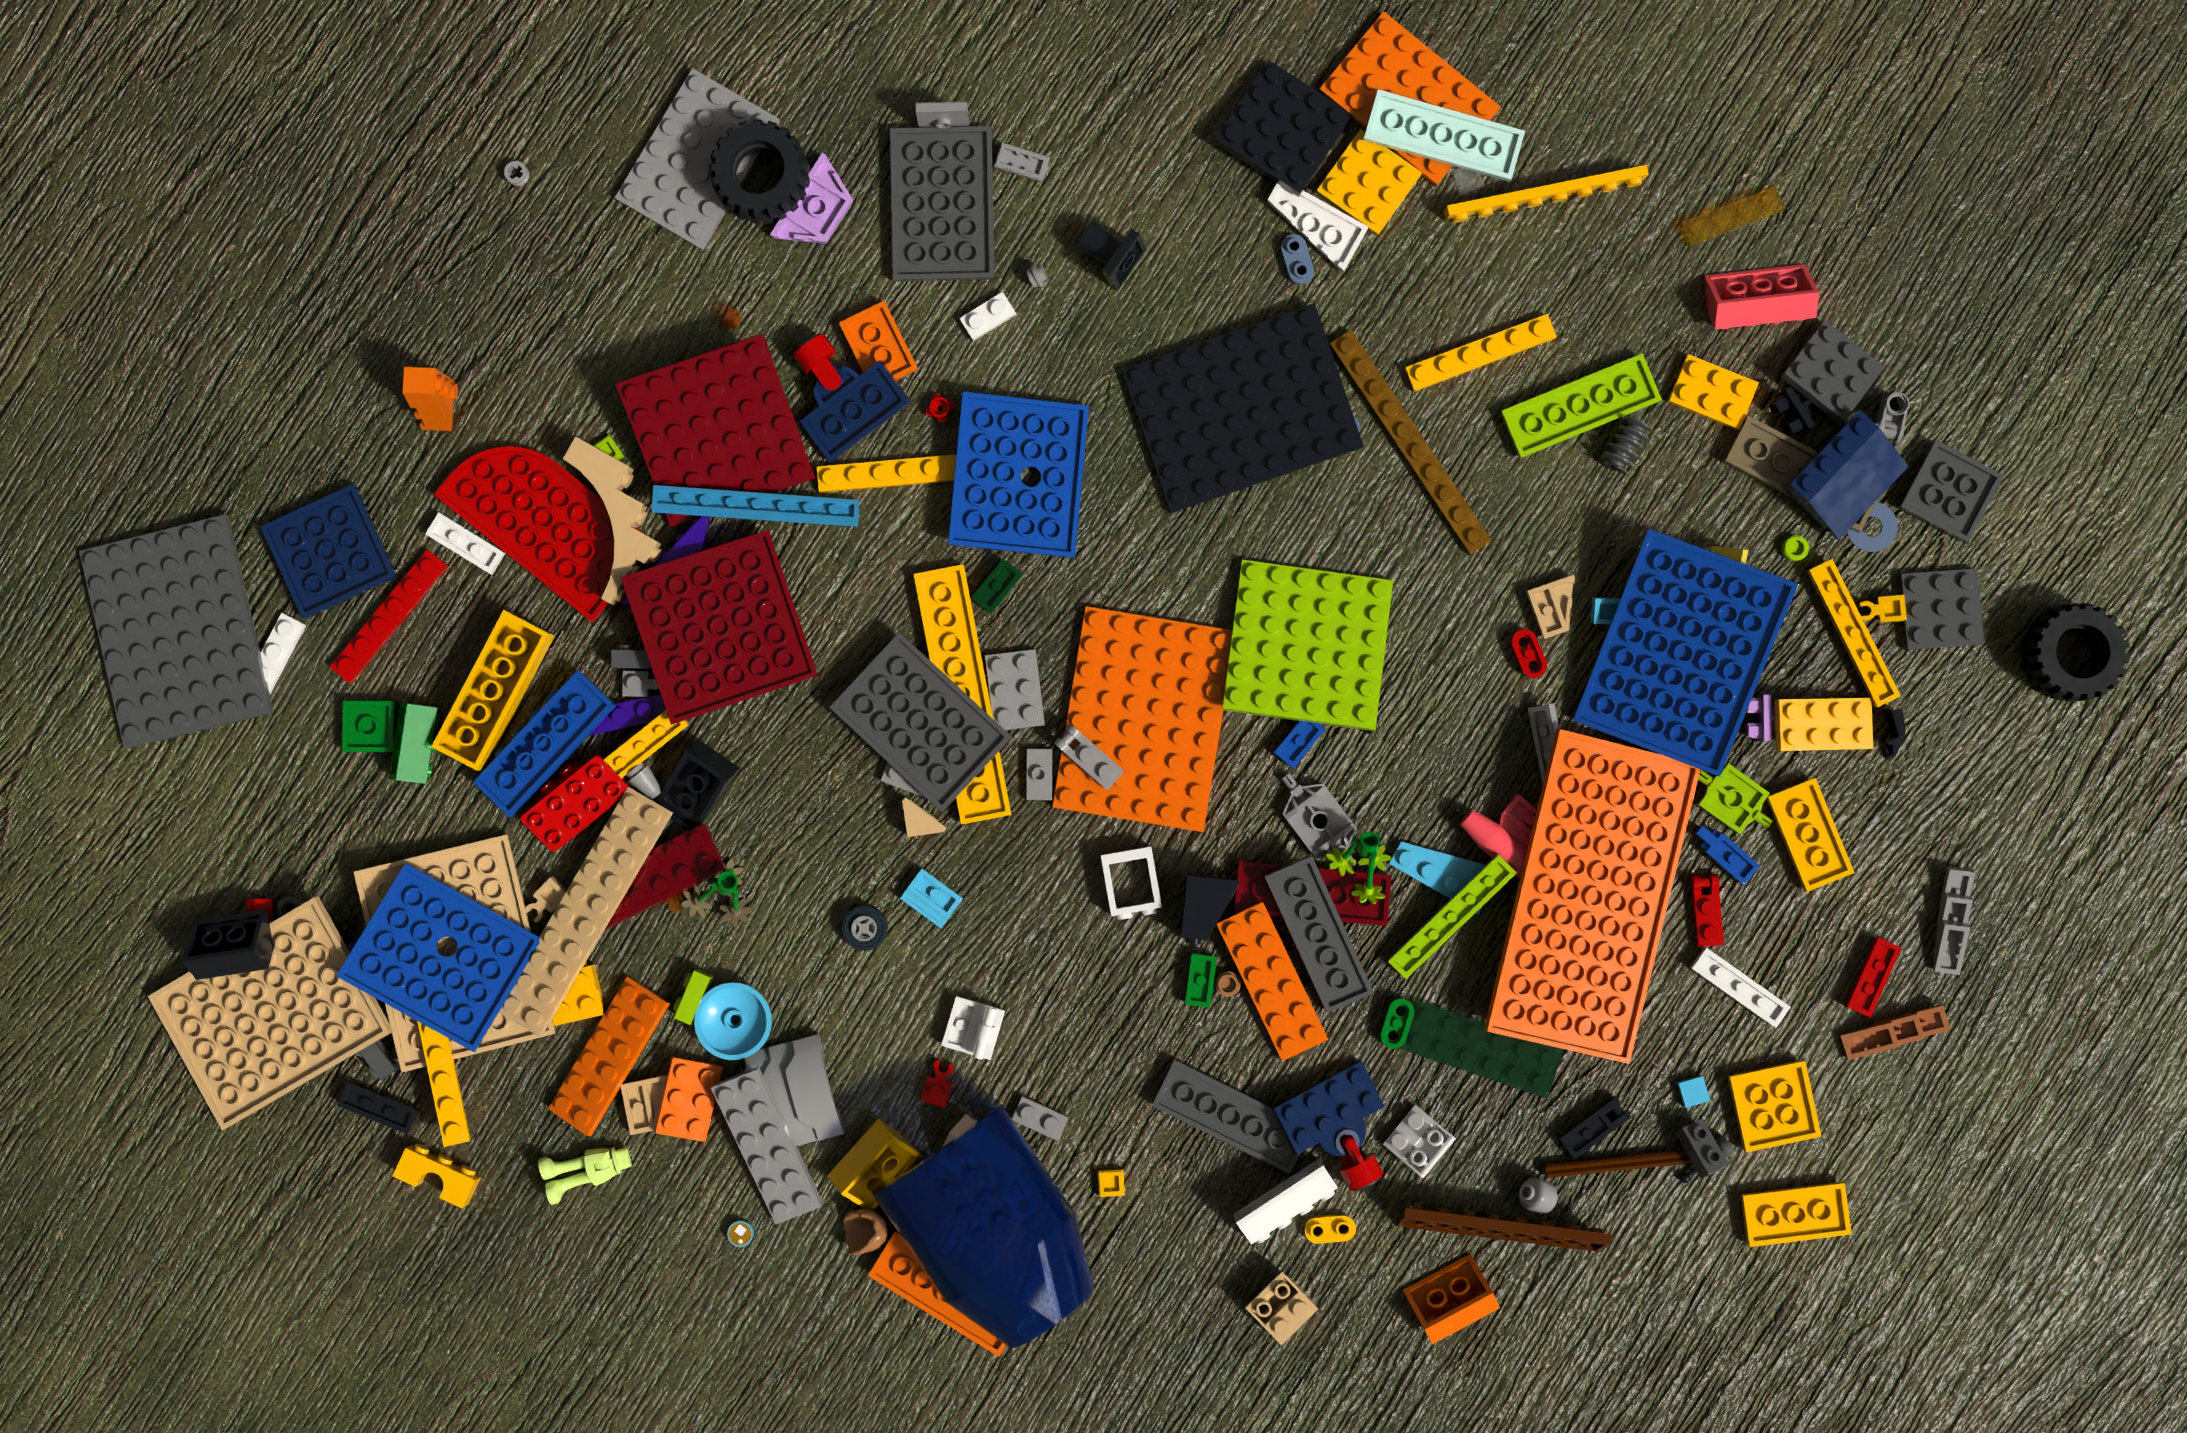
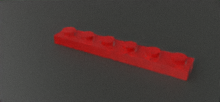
(389, 616)

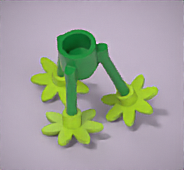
(1372, 855)

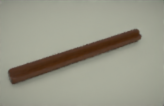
(1616, 1163)

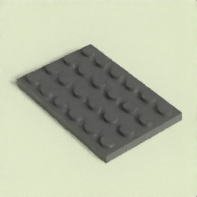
(942, 203)
(920, 722)

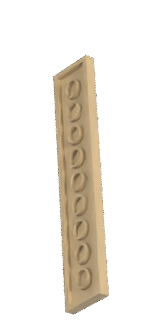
(586, 910)

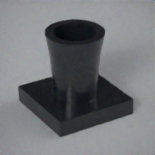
(1117, 255)

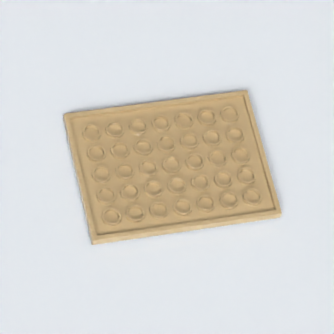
(484, 874)
(274, 1027)

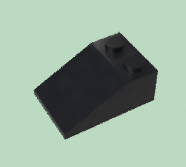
(697, 785)

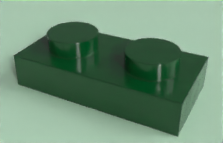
(997, 586)

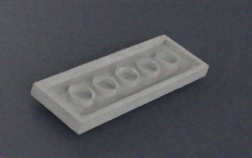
(767, 1145)

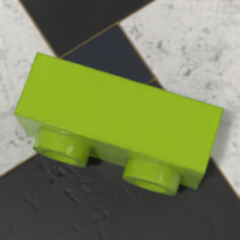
(696, 987)

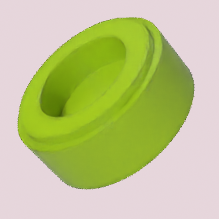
(1795, 548)

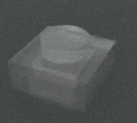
(1466, 181)

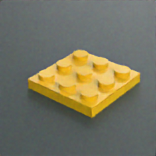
(1368, 183)
(1774, 1106)

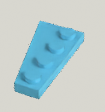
(1434, 869)

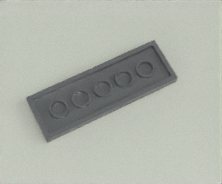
(1319, 933)
(1224, 1114)

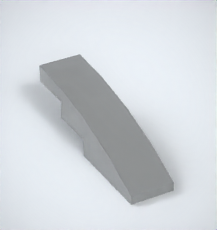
(1953, 919)

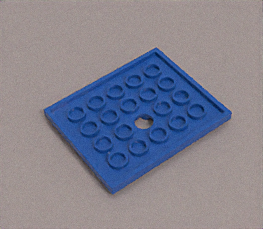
(993, 448)
(401, 963)

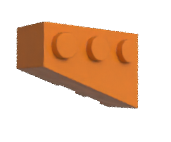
(431, 395)

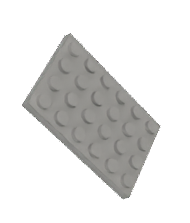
(672, 172)

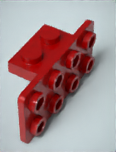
(573, 801)

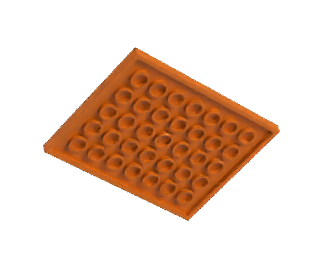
(1154, 706)

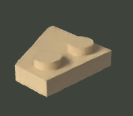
(1552, 606)
(642, 1103)

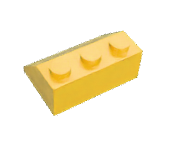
(872, 1161)

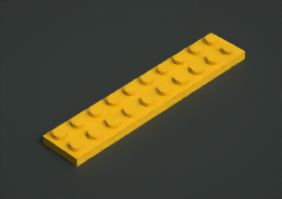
(956, 652)

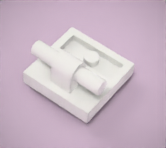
(973, 1028)
(1419, 1141)

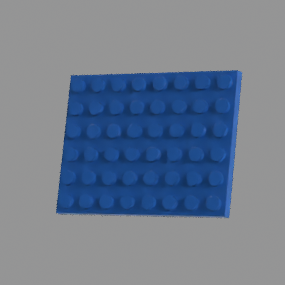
(1685, 652)

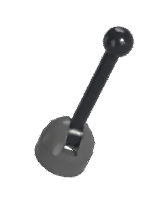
(1727, 1150)

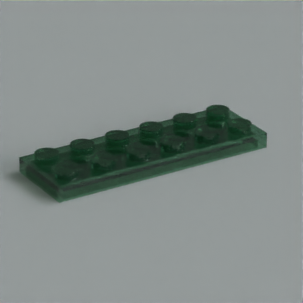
(1467, 1046)

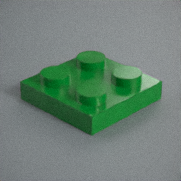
(368, 726)

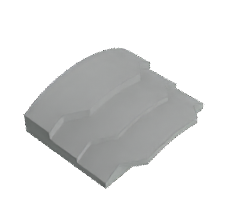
(800, 1088)

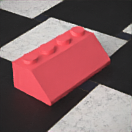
(1761, 296)

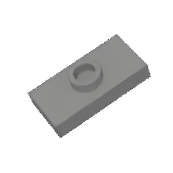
(1021, 162)
(1039, 774)

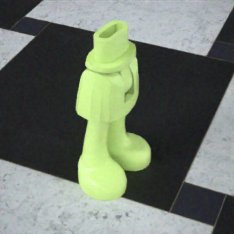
(599, 1163)

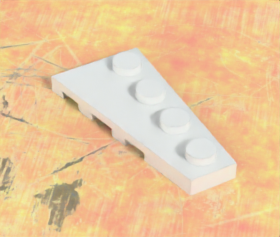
(1321, 224)

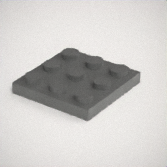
(1832, 372)
(1950, 491)
(1942, 609)

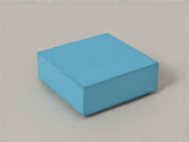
(1693, 1091)

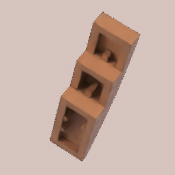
(1895, 1032)

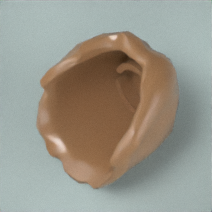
(864, 1231)

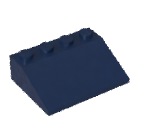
(1846, 474)

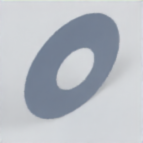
(1885, 538)

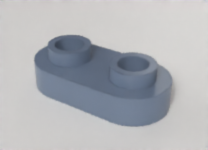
(1297, 259)

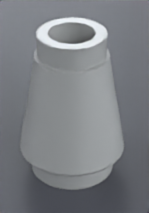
(644, 780)

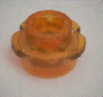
(731, 318)
(675, 903)

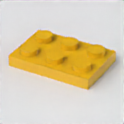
(1713, 392)

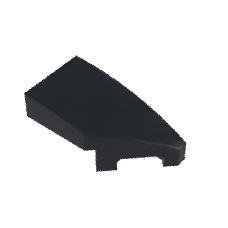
(1896, 727)

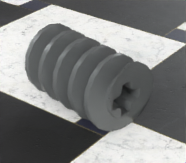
(1624, 444)

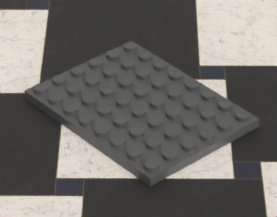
(176, 631)

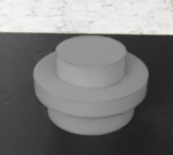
(1037, 275)

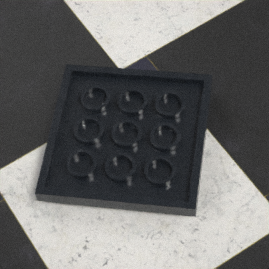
(1283, 128)

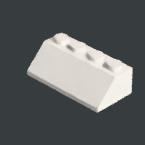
(1285, 1201)

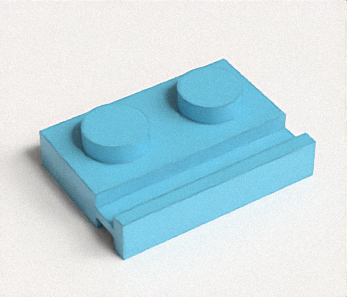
(931, 898)

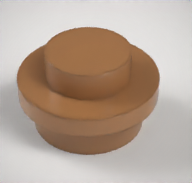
(1227, 984)

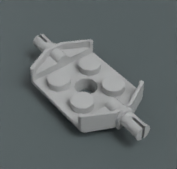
(1304, 805)

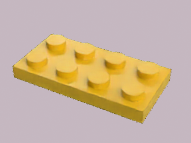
(1823, 724)
(1810, 834)
(1796, 1214)

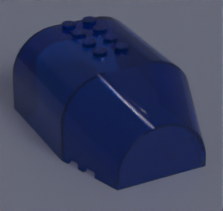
(992, 1230)

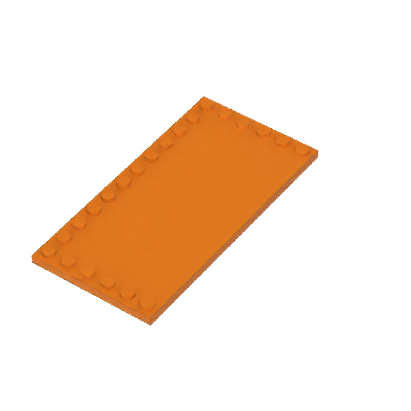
(1592, 897)

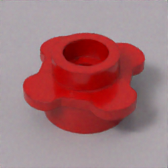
(932, 410)

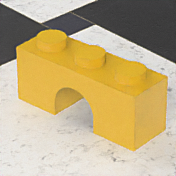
(458, 1181)

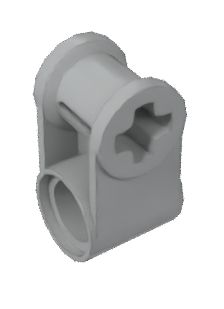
(1892, 422)

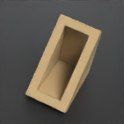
(919, 821)

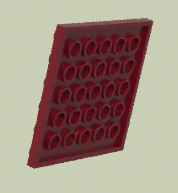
(717, 422)
(719, 627)

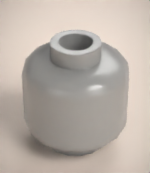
(1538, 1195)

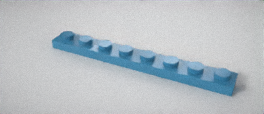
(755, 506)

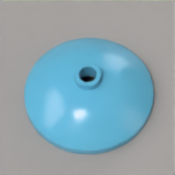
(717, 1030)

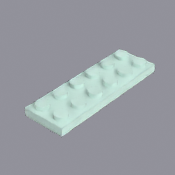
(1444, 135)

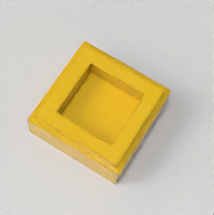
(1111, 1182)

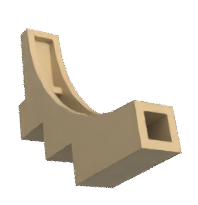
(630, 545)

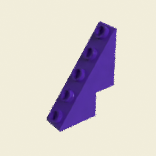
(686, 544)

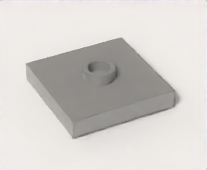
(942, 114)

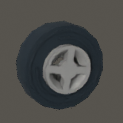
(859, 934)

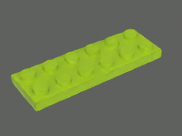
(1581, 406)

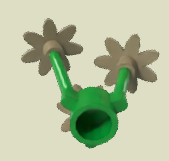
(725, 885)

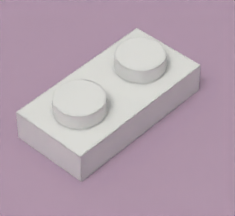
(987, 316)

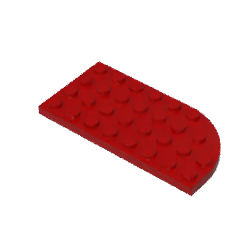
(539, 520)

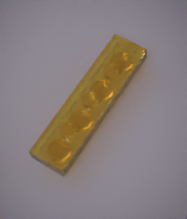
(1732, 217)

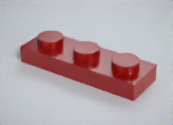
(1873, 977)

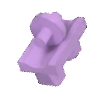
(1765, 719)

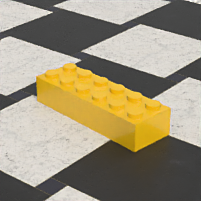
(493, 691)

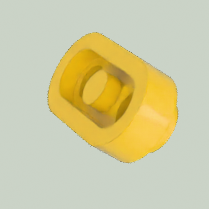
(1330, 1228)

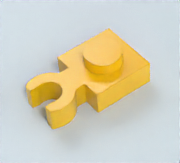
(1887, 609)

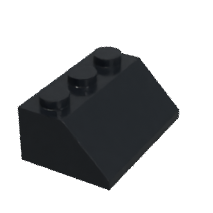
(229, 945)

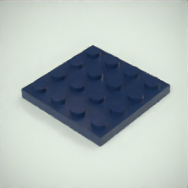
(329, 551)

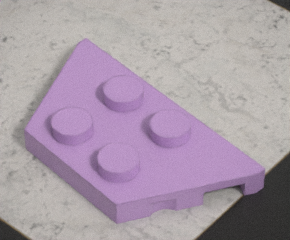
(821, 209)

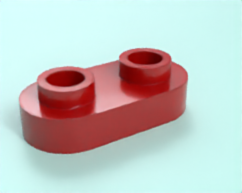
(1529, 653)

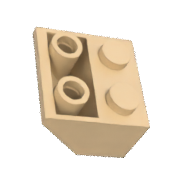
(1282, 1307)

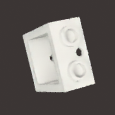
(1128, 855)

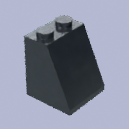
(1203, 905)

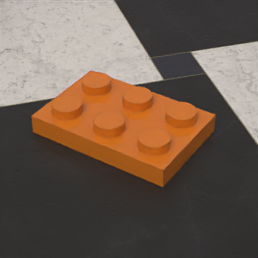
(875, 338)
(687, 1099)

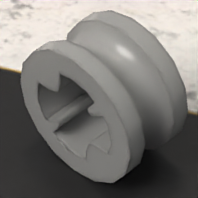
(516, 165)

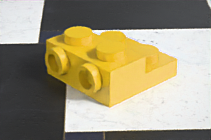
(583, 998)

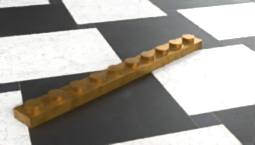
(1410, 442)

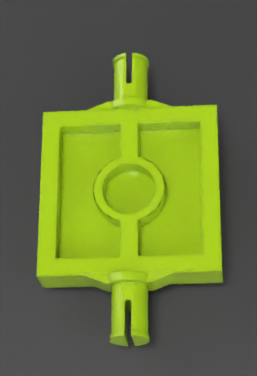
(1733, 799)

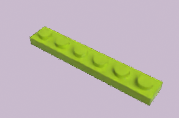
(1452, 916)

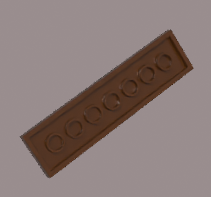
(1494, 1228)

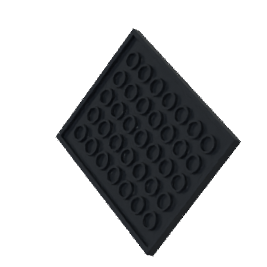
(1243, 408)

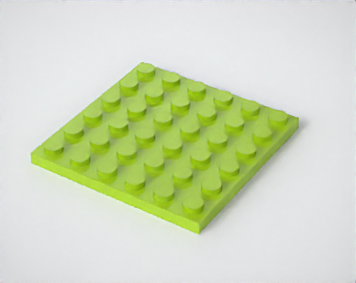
(1308, 645)

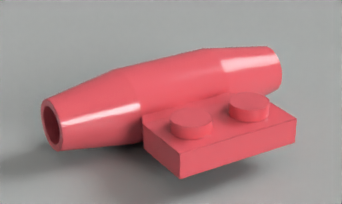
(1507, 838)

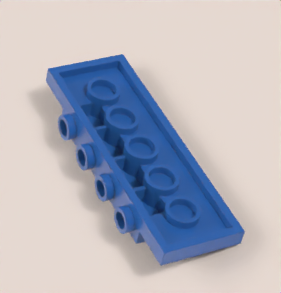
(544, 743)

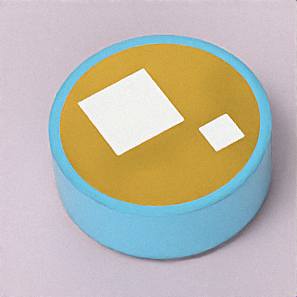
(740, 1233)

